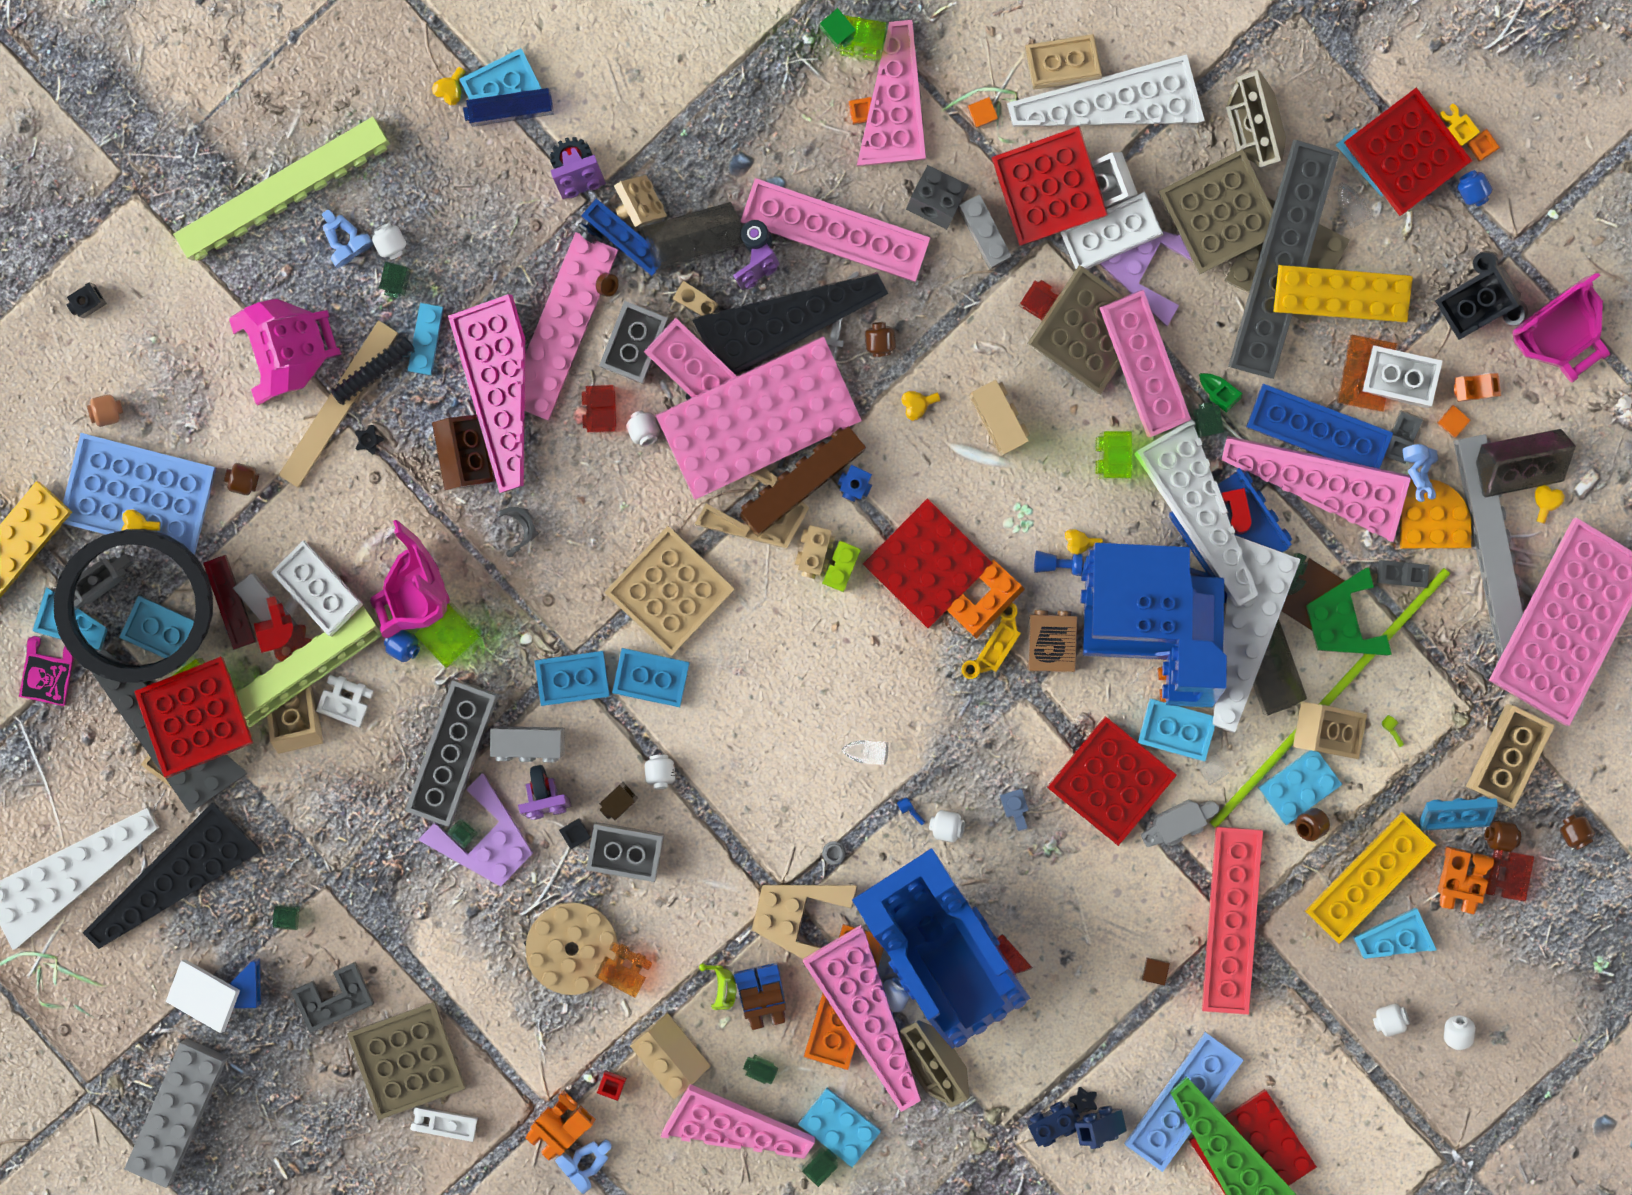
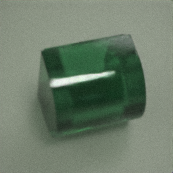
(462, 833)
(286, 917)

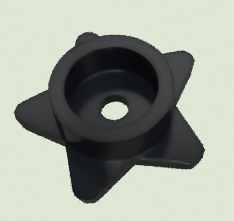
(590, 233)
(369, 433)
(1085, 1106)

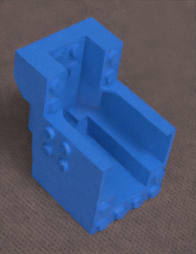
(1152, 608)
(941, 949)

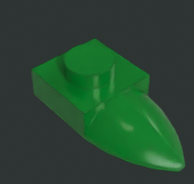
(1220, 391)

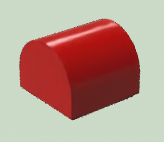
(611, 1085)

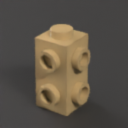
(812, 559)

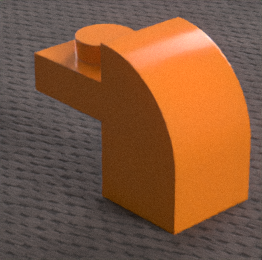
(1477, 387)

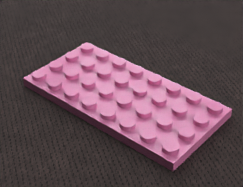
(758, 417)
(1568, 623)

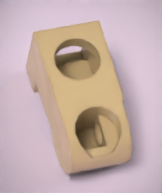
(694, 300)

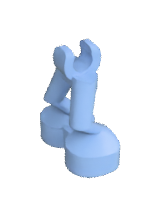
(356, 245)
(1425, 457)
(570, 1166)

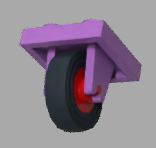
(543, 796)

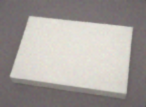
(202, 996)

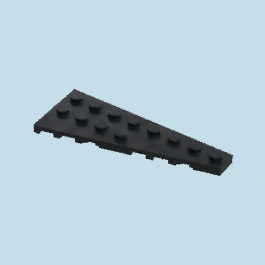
(765, 327)
(195, 858)

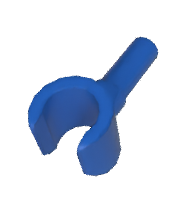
(905, 806)

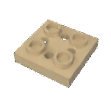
(639, 201)

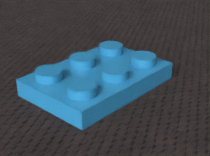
(650, 677)
(572, 678)
(1458, 813)

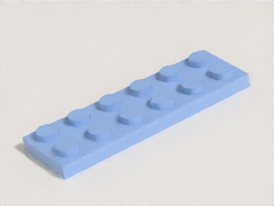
(1163, 1125)

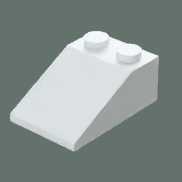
(1114, 179)
(1402, 376)

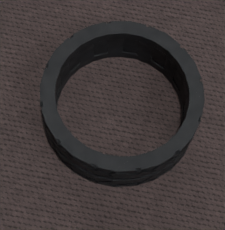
(76, 642)

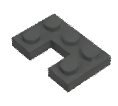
(321, 1013)

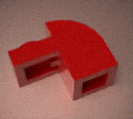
(276, 631)

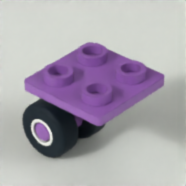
(763, 259)

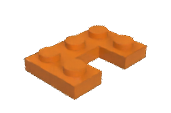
(980, 616)

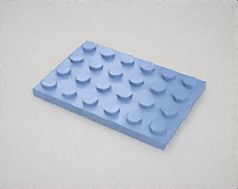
(122, 477)

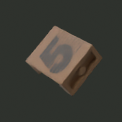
(1052, 641)

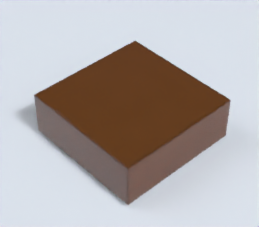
(1155, 971)

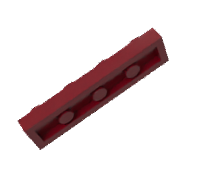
(229, 602)

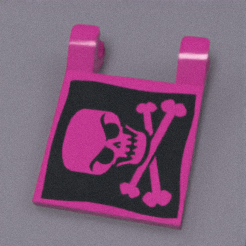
(45, 676)

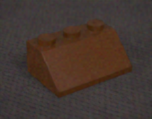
(462, 452)

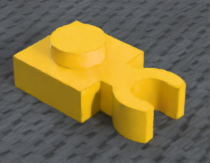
(1461, 127)

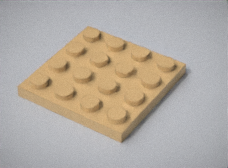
(669, 590)

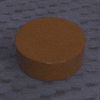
(607, 284)

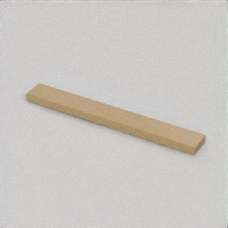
(332, 412)

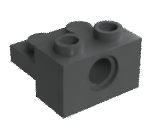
(937, 197)

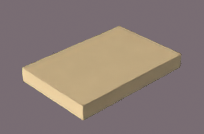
(1063, 61)

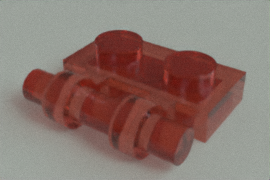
(1516, 876)

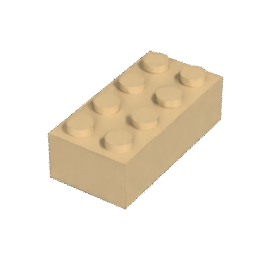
(1510, 756)

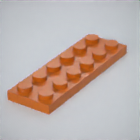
(829, 1038)

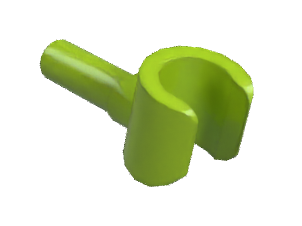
(1389, 724)

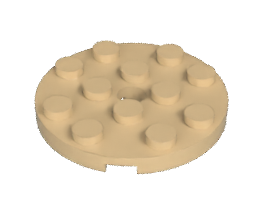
(547, 942)

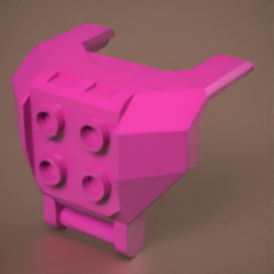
(1565, 329)
(284, 345)
(411, 588)

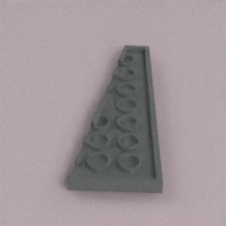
(192, 786)

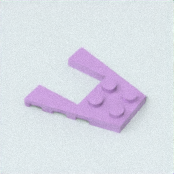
(1131, 265)
(498, 852)

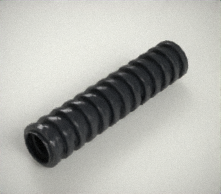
(372, 370)

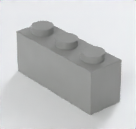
(984, 232)

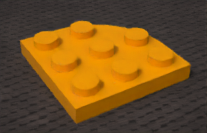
(1435, 522)

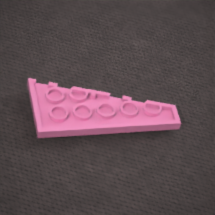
(895, 116)

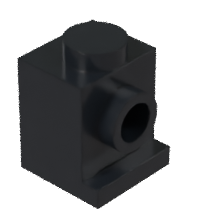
(93, 302)

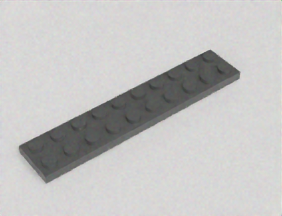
(1285, 243)

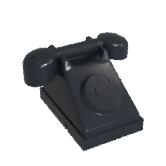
(1483, 298)

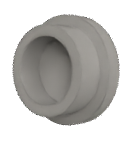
(833, 852)

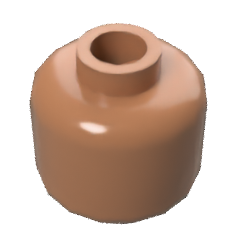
(104, 410)

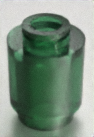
(760, 1069)

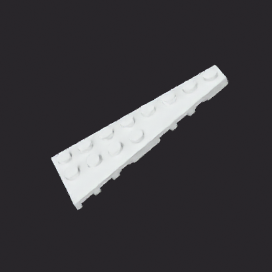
(1142, 95)
(1187, 485)
(1251, 627)
(47, 887)

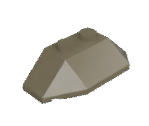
(1256, 120)
(935, 1063)

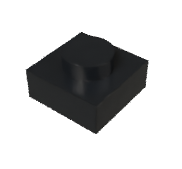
(575, 833)

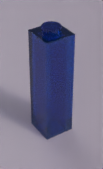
(509, 107)

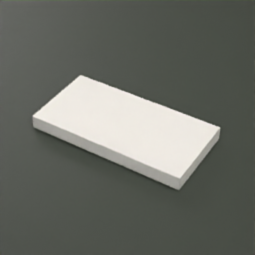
(1123, 229)
(317, 588)

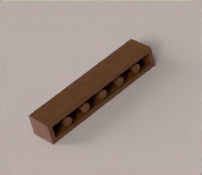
(802, 481)

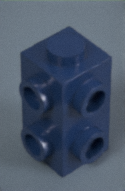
(1053, 1123)
(1100, 1127)

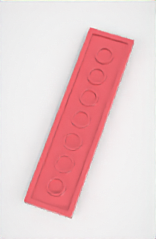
(1232, 920)

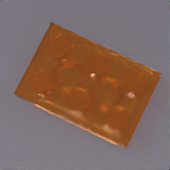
(1355, 372)

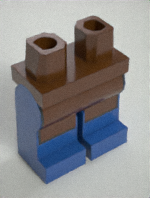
(765, 1001)

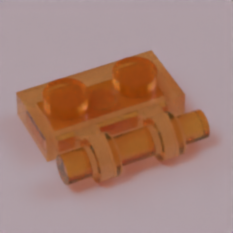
(620, 976)

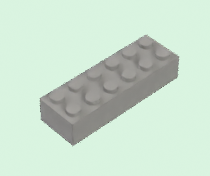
(452, 752)
(176, 1112)

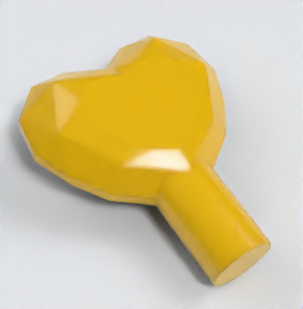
(449, 87)
(917, 404)
(1547, 501)
(135, 520)
(1079, 542)

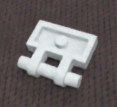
(341, 707)

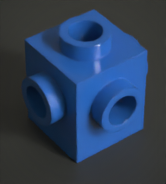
(858, 475)

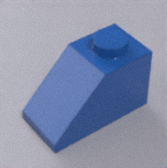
(249, 985)

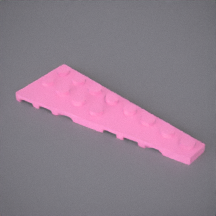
(1350, 490)
(855, 991)

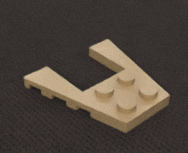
(777, 535)
(783, 907)

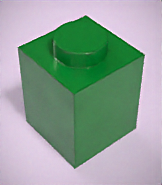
(838, 29)

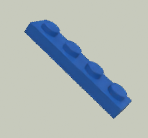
(620, 234)

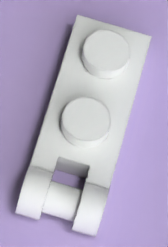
(444, 1123)

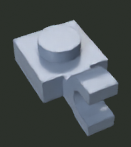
(1014, 805)

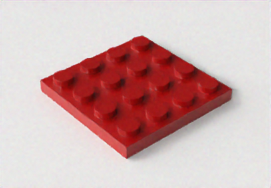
(1408, 151)
(1049, 186)
(927, 563)
(193, 717)
(1111, 781)
(1270, 1136)

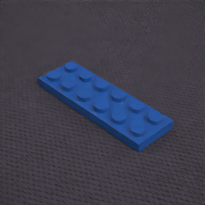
(1317, 428)

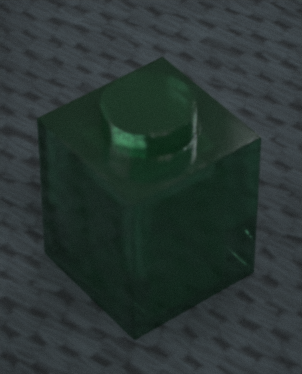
(394, 279)
(1208, 420)
(820, 1166)

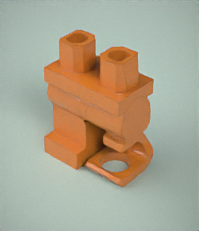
(1456, 882)
(554, 1131)

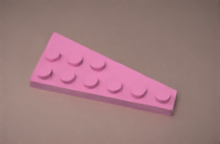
(728, 1124)

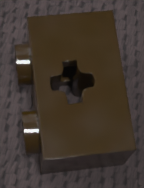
(618, 801)

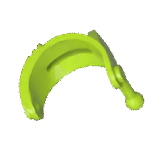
(724, 977)

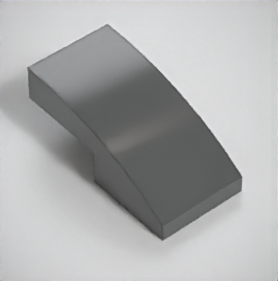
(1403, 435)
(1403, 573)

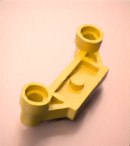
(996, 647)

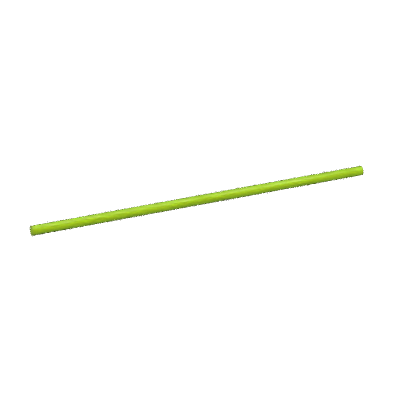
(1328, 699)

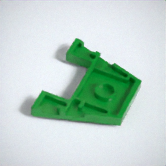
(1336, 623)

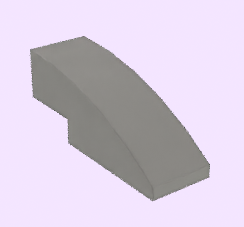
(254, 595)

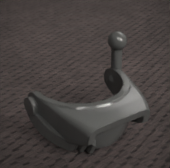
(524, 518)

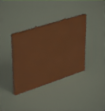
(1318, 583)

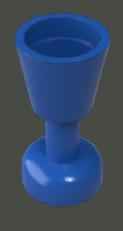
(1048, 562)

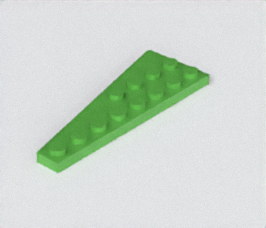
(1227, 1151)

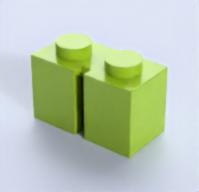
(839, 574)

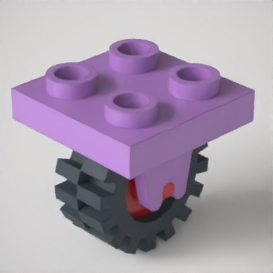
(575, 168)

